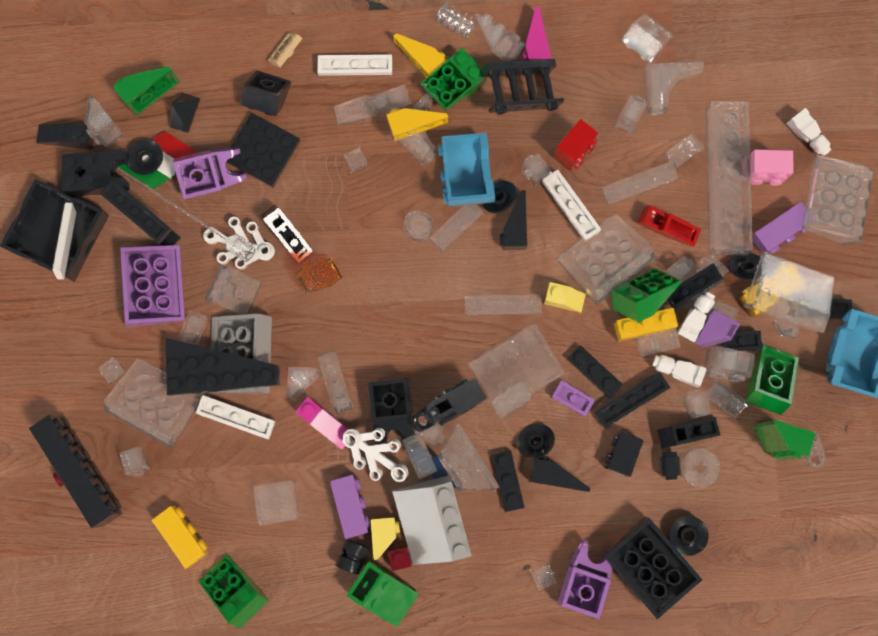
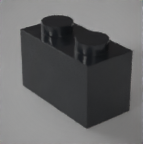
(624, 454)

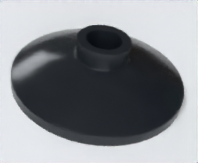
(140, 149)
(505, 196)
(744, 266)
(533, 435)
(698, 535)

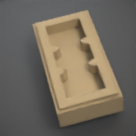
(285, 49)

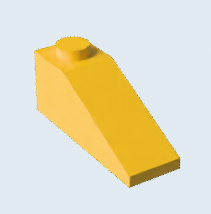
(423, 56)
(411, 121)

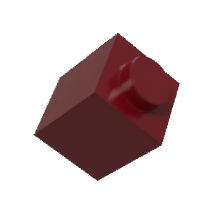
(399, 558)

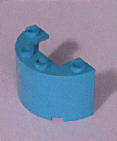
(466, 170)
(854, 354)

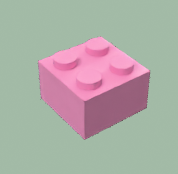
(771, 166)

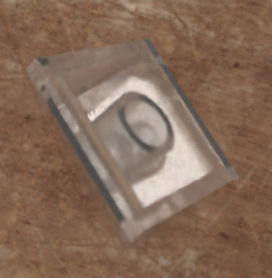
(300, 380)

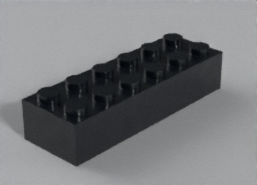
(76, 471)

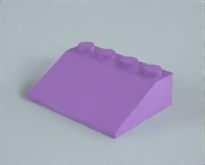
(152, 285)

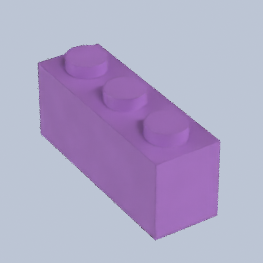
(780, 230)
(350, 506)

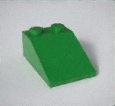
(145, 88)
(772, 380)

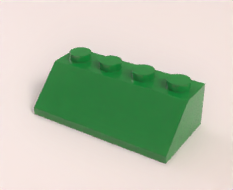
(784, 440)

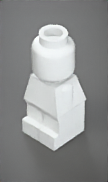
(808, 130)
(696, 317)
(680, 370)

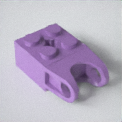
(213, 169)
(589, 575)

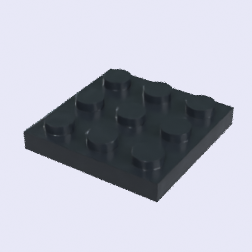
(263, 150)

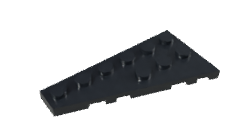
(204, 370)

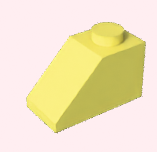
(564, 297)
(383, 534)

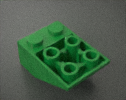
(454, 80)
(643, 294)
(233, 592)
(382, 594)

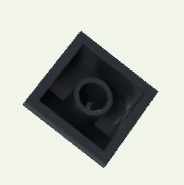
(265, 93)

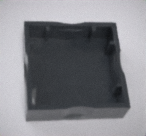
(38, 226)

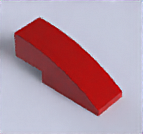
(669, 225)

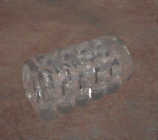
(455, 20)

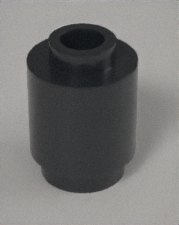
(670, 465)

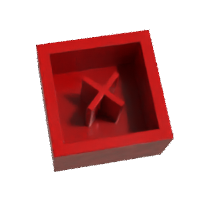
(575, 145)

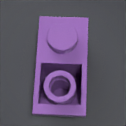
(717, 329)

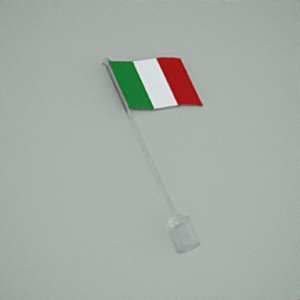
(172, 149)

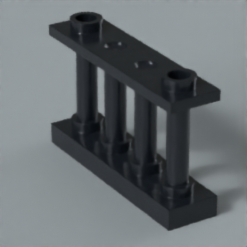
(527, 69)
(139, 214)

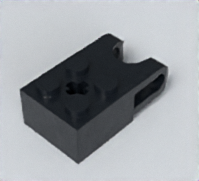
(91, 172)
(450, 404)
(391, 416)

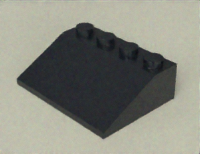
(652, 567)

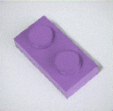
(573, 398)

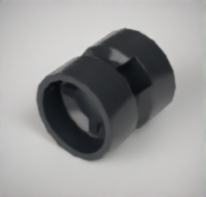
(352, 556)

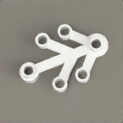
(238, 230)
(373, 453)

